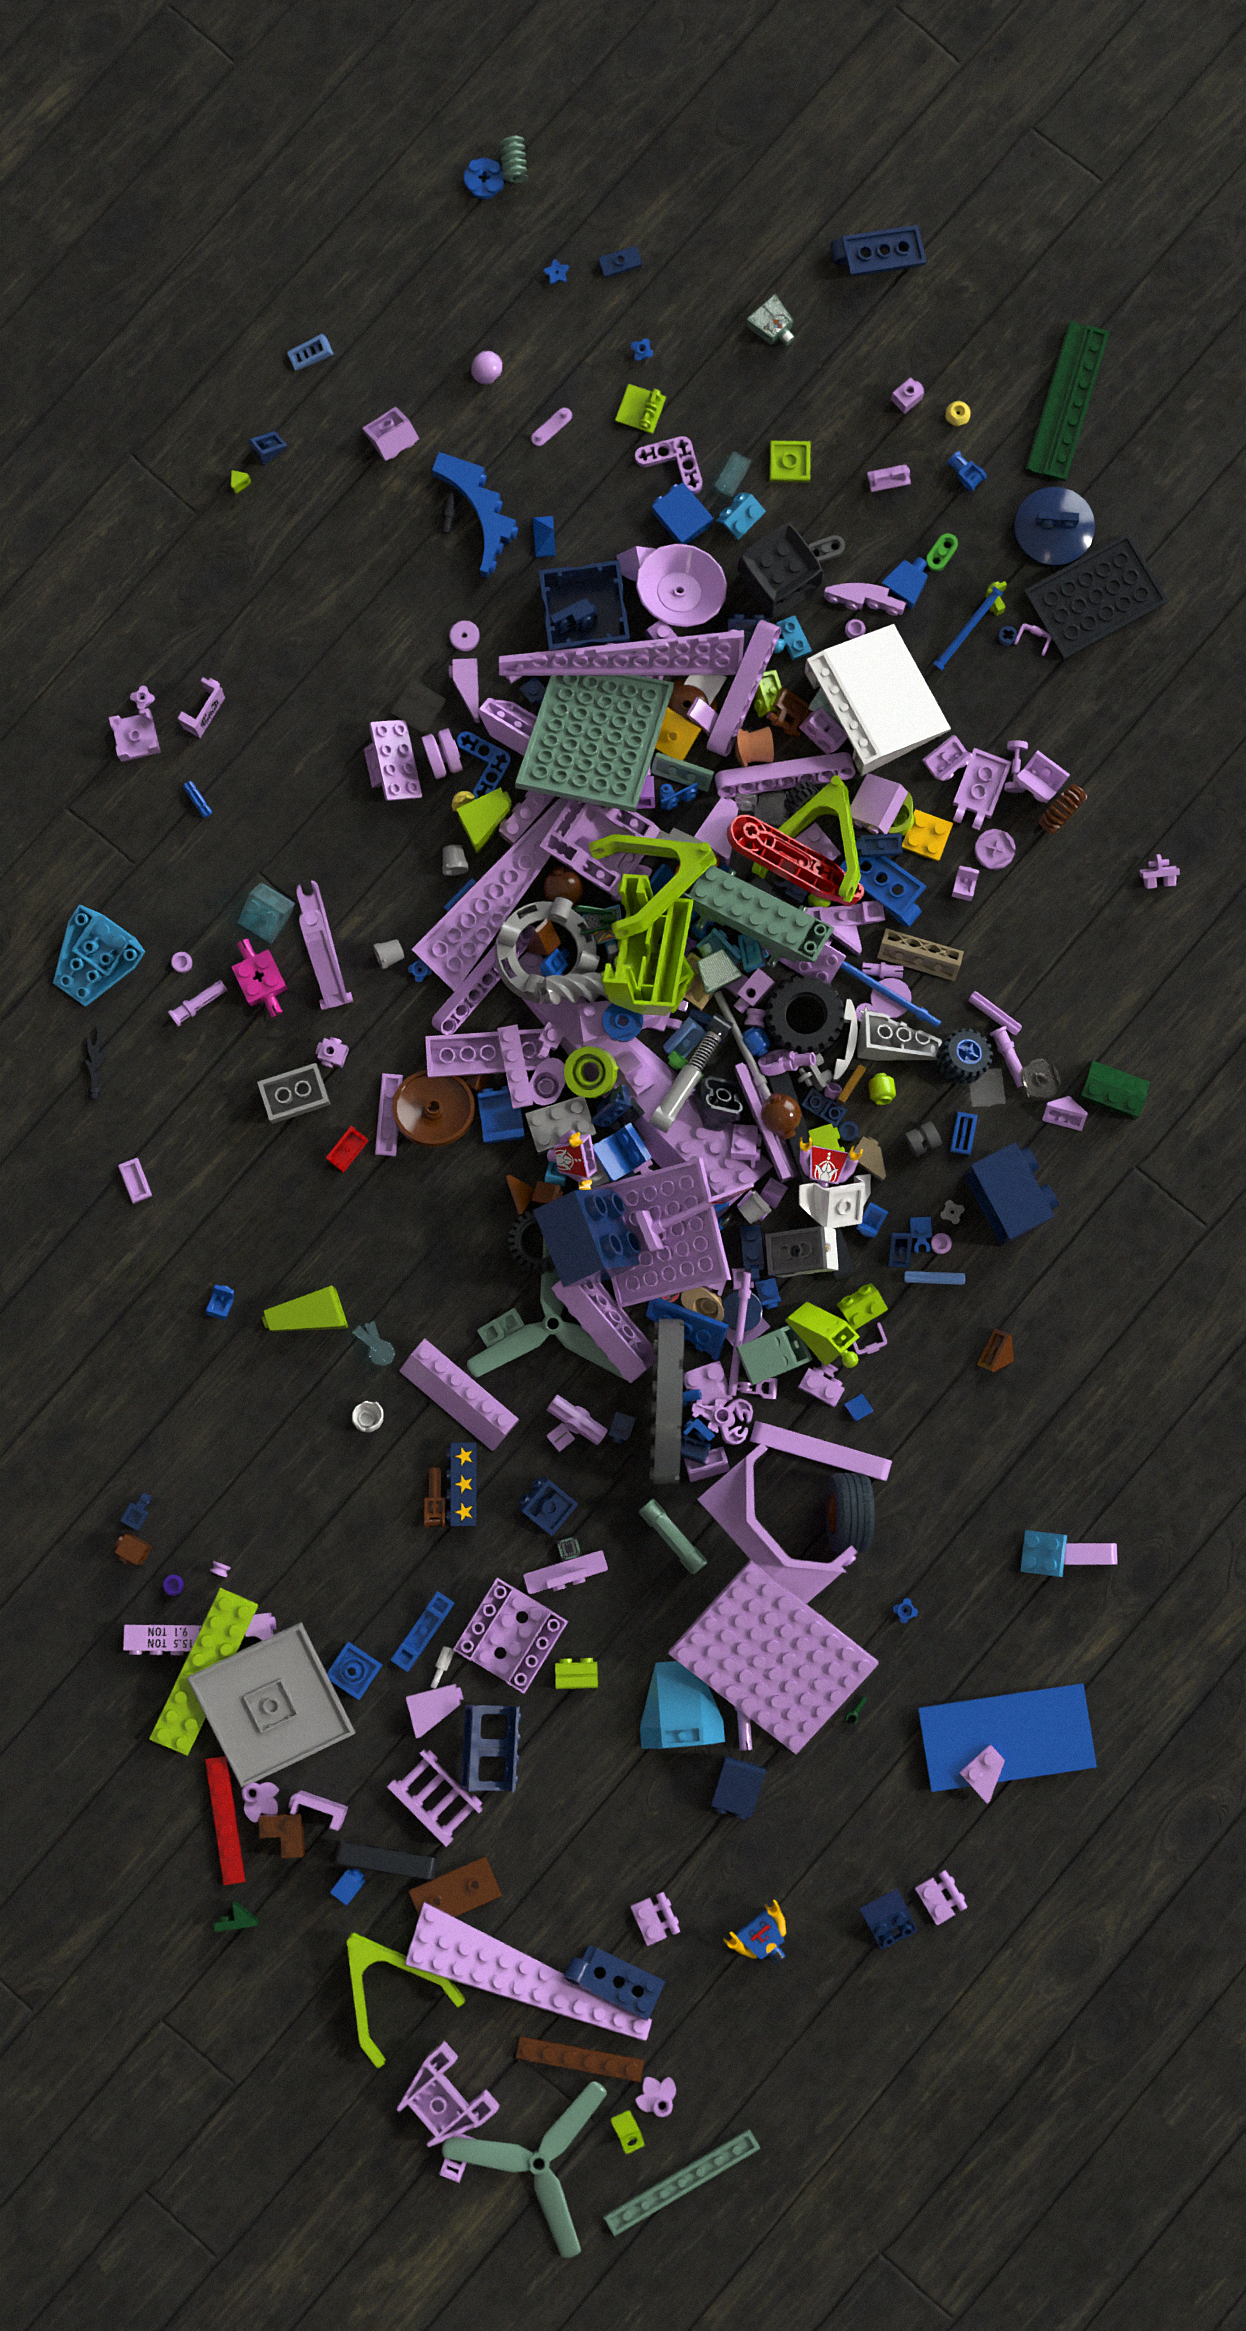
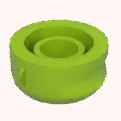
(575, 1068)

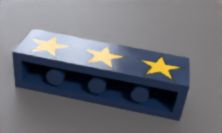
(463, 1484)

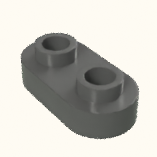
(824, 549)

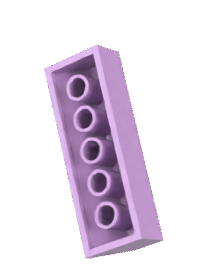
(609, 1328)
(458, 1395)

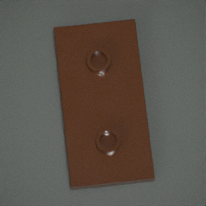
(458, 1889)

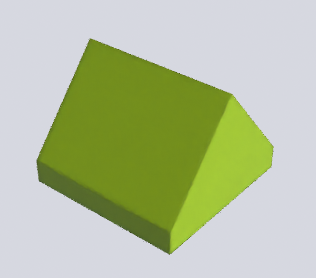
(239, 481)

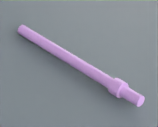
(744, 1294)

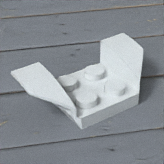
(836, 1205)

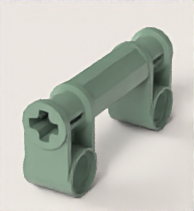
(658, 1519)

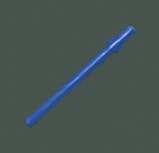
(921, 1013)

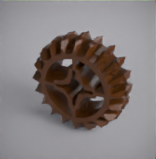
(1062, 809)

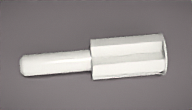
(442, 1664)

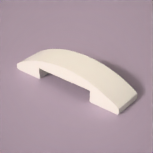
(849, 1017)

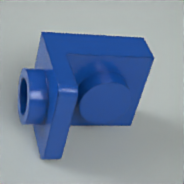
(768, 1293)
(702, 1431)

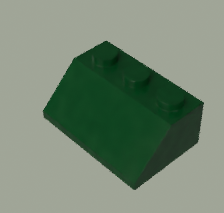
(1114, 1090)

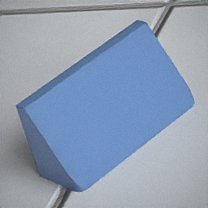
(685, 1038)

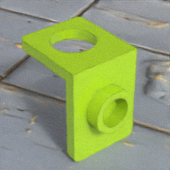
(627, 2130)

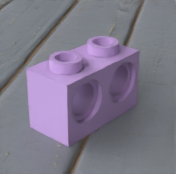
(823, 731)

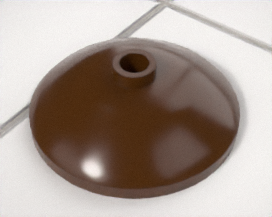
(687, 693)

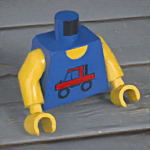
(761, 1935)

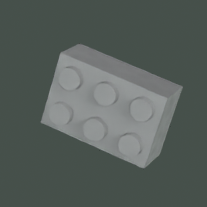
(293, 1093)
(555, 1120)

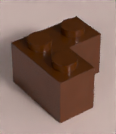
(289, 1828)

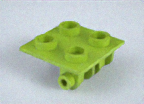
(641, 408)

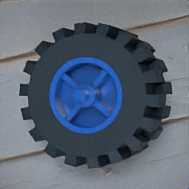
(964, 1056)

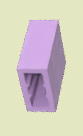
(877, 804)

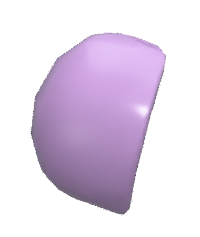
(486, 367)

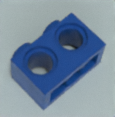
(348, 1885)

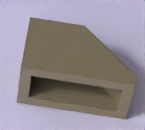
(871, 1157)

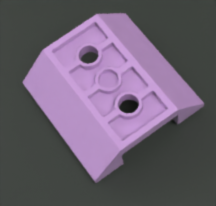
(524, 1643)

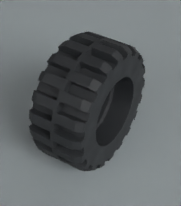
(805, 988)

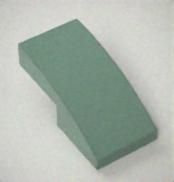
(501, 1327)

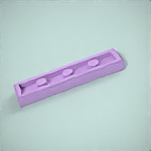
(387, 1130)

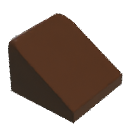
(476, 1082)

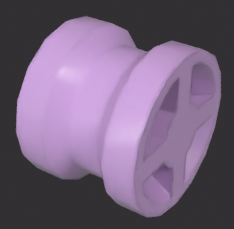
(755, 1017)

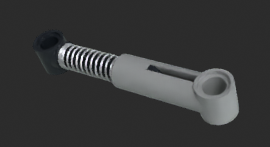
(690, 1074)

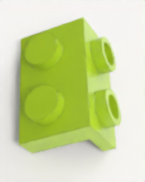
(862, 1306)

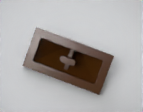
(521, 1193)
(997, 1351)

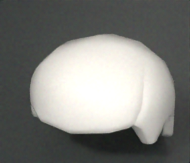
(367, 1416)

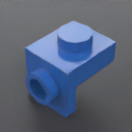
(872, 1220)
(220, 1302)

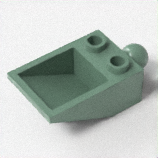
(773, 1354)

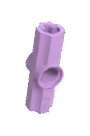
(577, 1419)

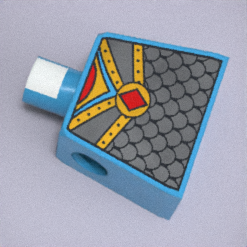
(604, 937)

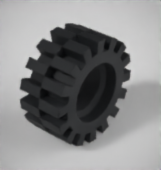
(800, 796)

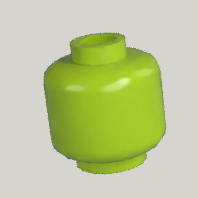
(882, 1089)

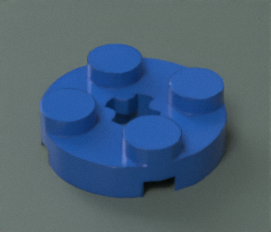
(484, 167)
(616, 1031)

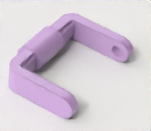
(1037, 631)
(873, 1347)

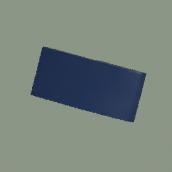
(823, 1107)

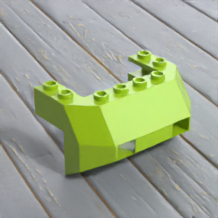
(643, 978)

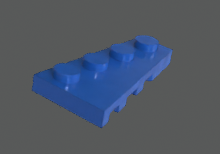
(698, 1329)

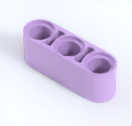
(1091, 1554)

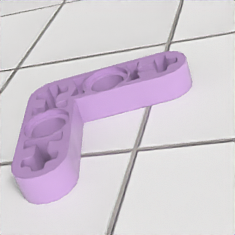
(674, 453)

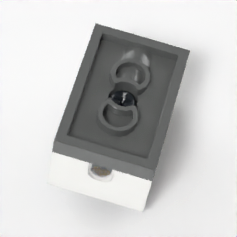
(801, 1251)

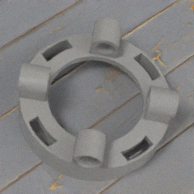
(505, 946)

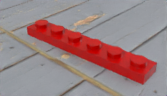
(225, 1820)

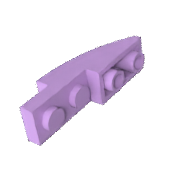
(857, 594)

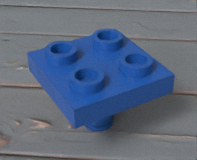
(353, 1670)

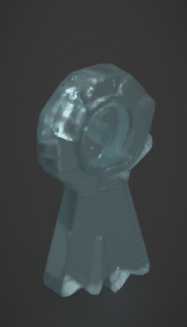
(380, 1351)

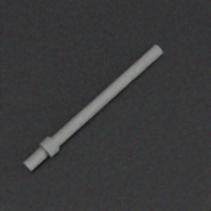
(759, 1080)

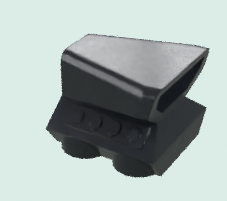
(717, 1102)

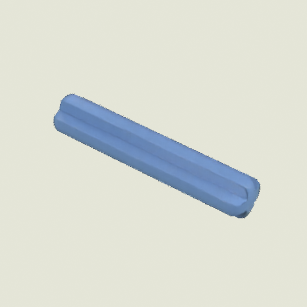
(934, 1277)

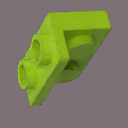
(766, 693)

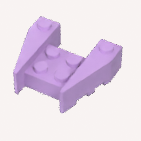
(440, 2103)

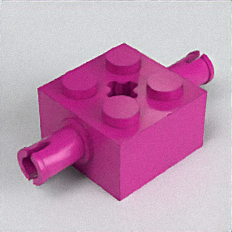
(247, 973)

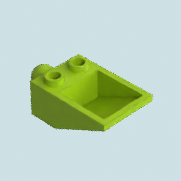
(824, 1334)

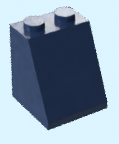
(738, 1787)

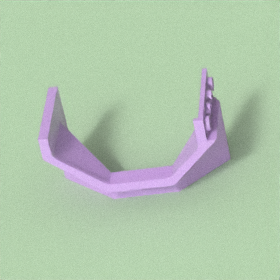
(733, 1508)

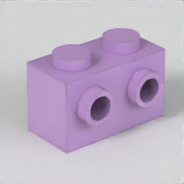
(821, 1387)

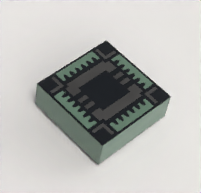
(569, 1548)

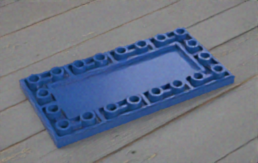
(1030, 1730)

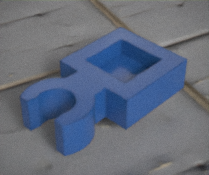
(921, 1229)

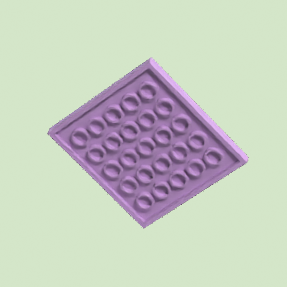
(692, 1248)

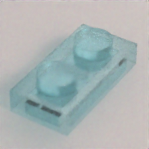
(732, 474)

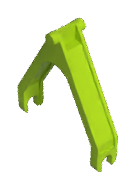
(830, 800)
(694, 861)
(365, 1952)

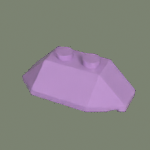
(508, 723)

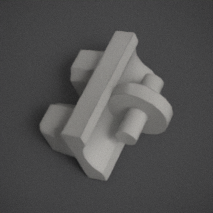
(812, 1075)

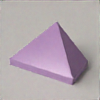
(848, 937)
(1065, 1113)

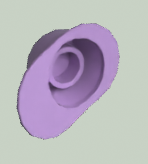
(547, 1081)

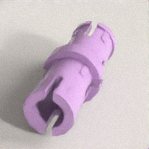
(882, 970)

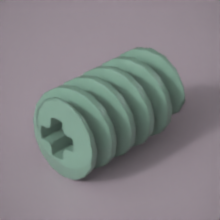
(513, 159)

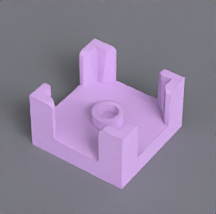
(135, 735)

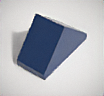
(267, 446)
(900, 1249)

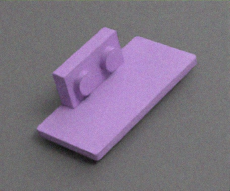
(392, 761)
(824, 966)

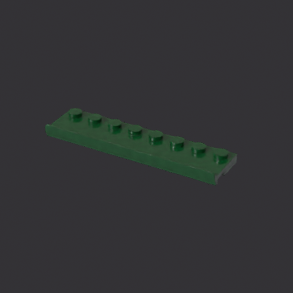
(1067, 401)

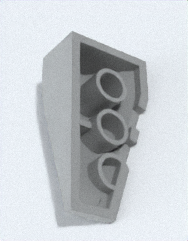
(889, 1040)

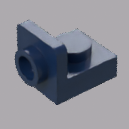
(621, 1427)

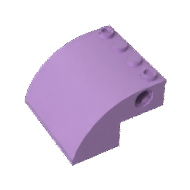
(586, 822)

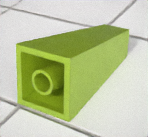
(310, 1312)

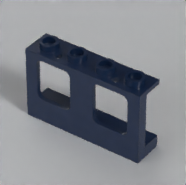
(475, 1747)

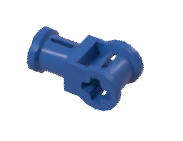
(968, 473)

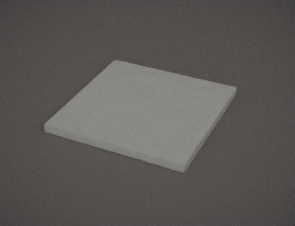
(271, 1705)

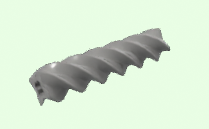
(571, 987)

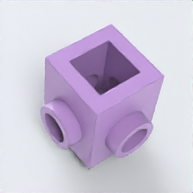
(338, 1056)

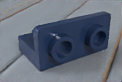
(612, 1107)

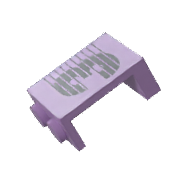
(199, 725)

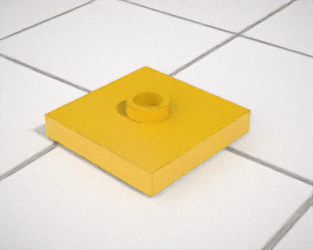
(676, 735)

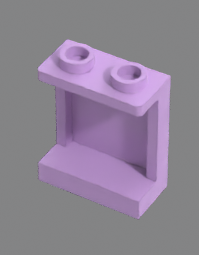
(319, 1803)

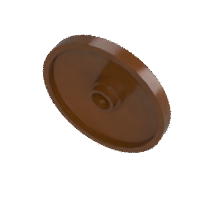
(433, 1109)

